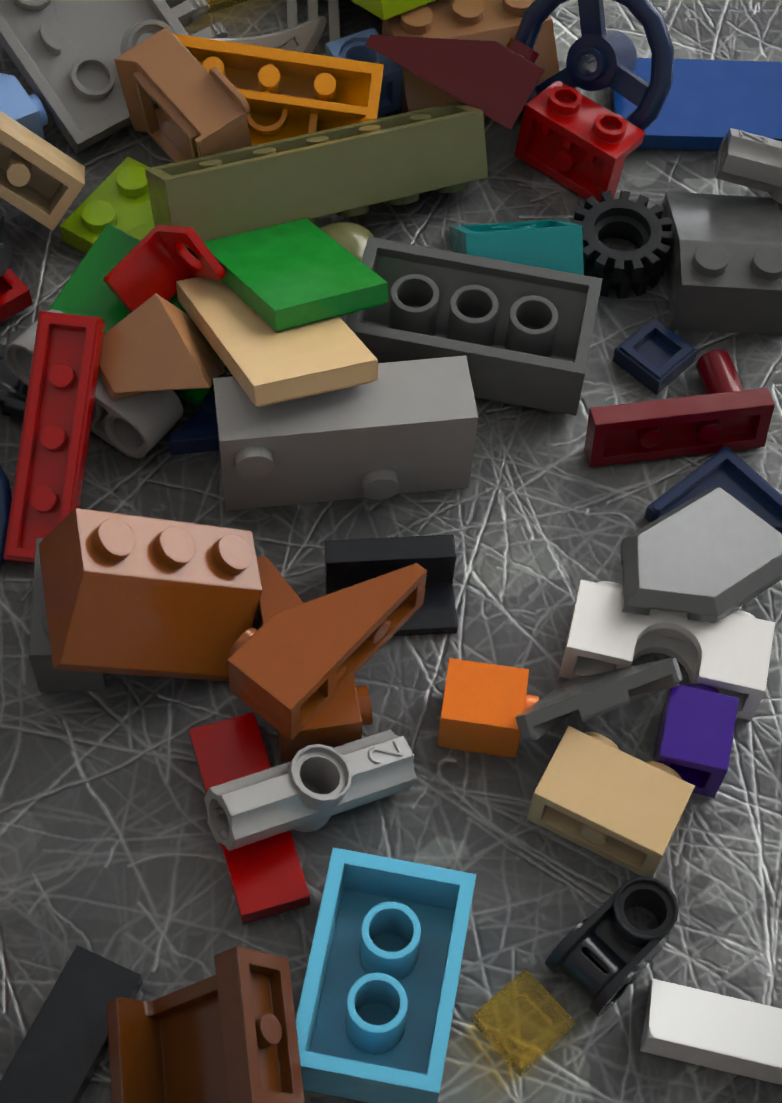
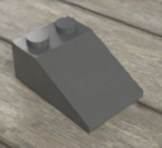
(725, 263)

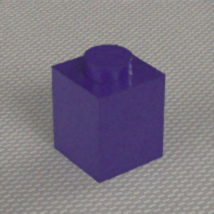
(697, 735)

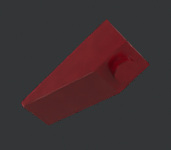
(471, 70)

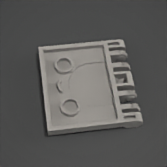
(70, 53)

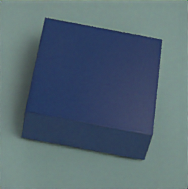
(654, 355)

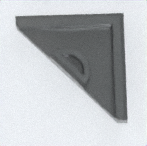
(596, 695)

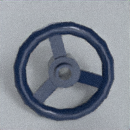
(609, 57)

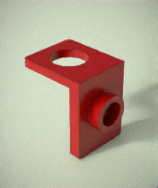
(160, 262)

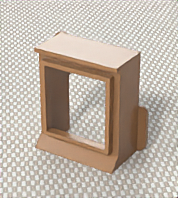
(197, 108)

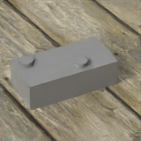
(361, 441)

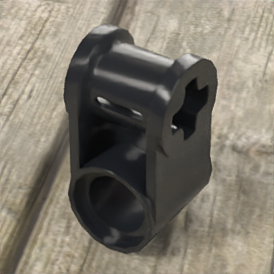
(608, 952)

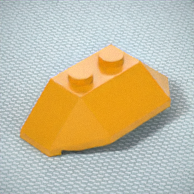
(292, 89)

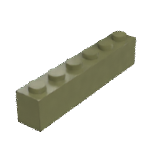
(322, 172)

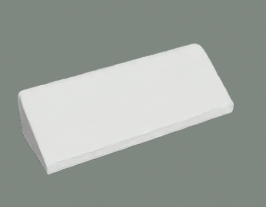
(713, 1031)

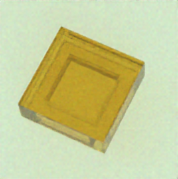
(523, 1022)

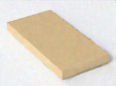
(272, 363)

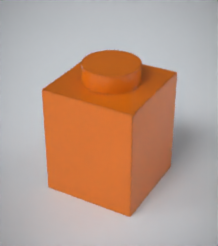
(482, 707)

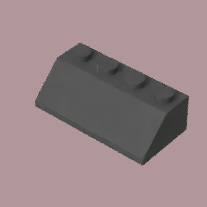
(515, 322)

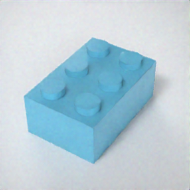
(382, 978)

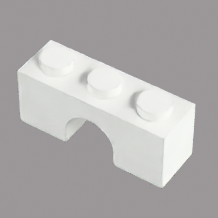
(723, 654)

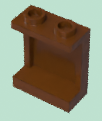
(211, 1040)

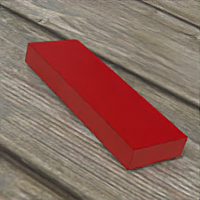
(266, 872)

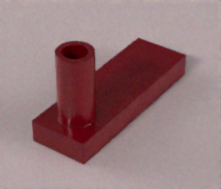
(683, 424)

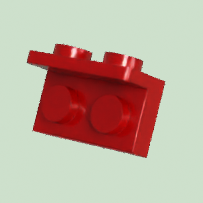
(576, 140)

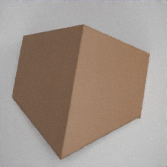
(156, 351)

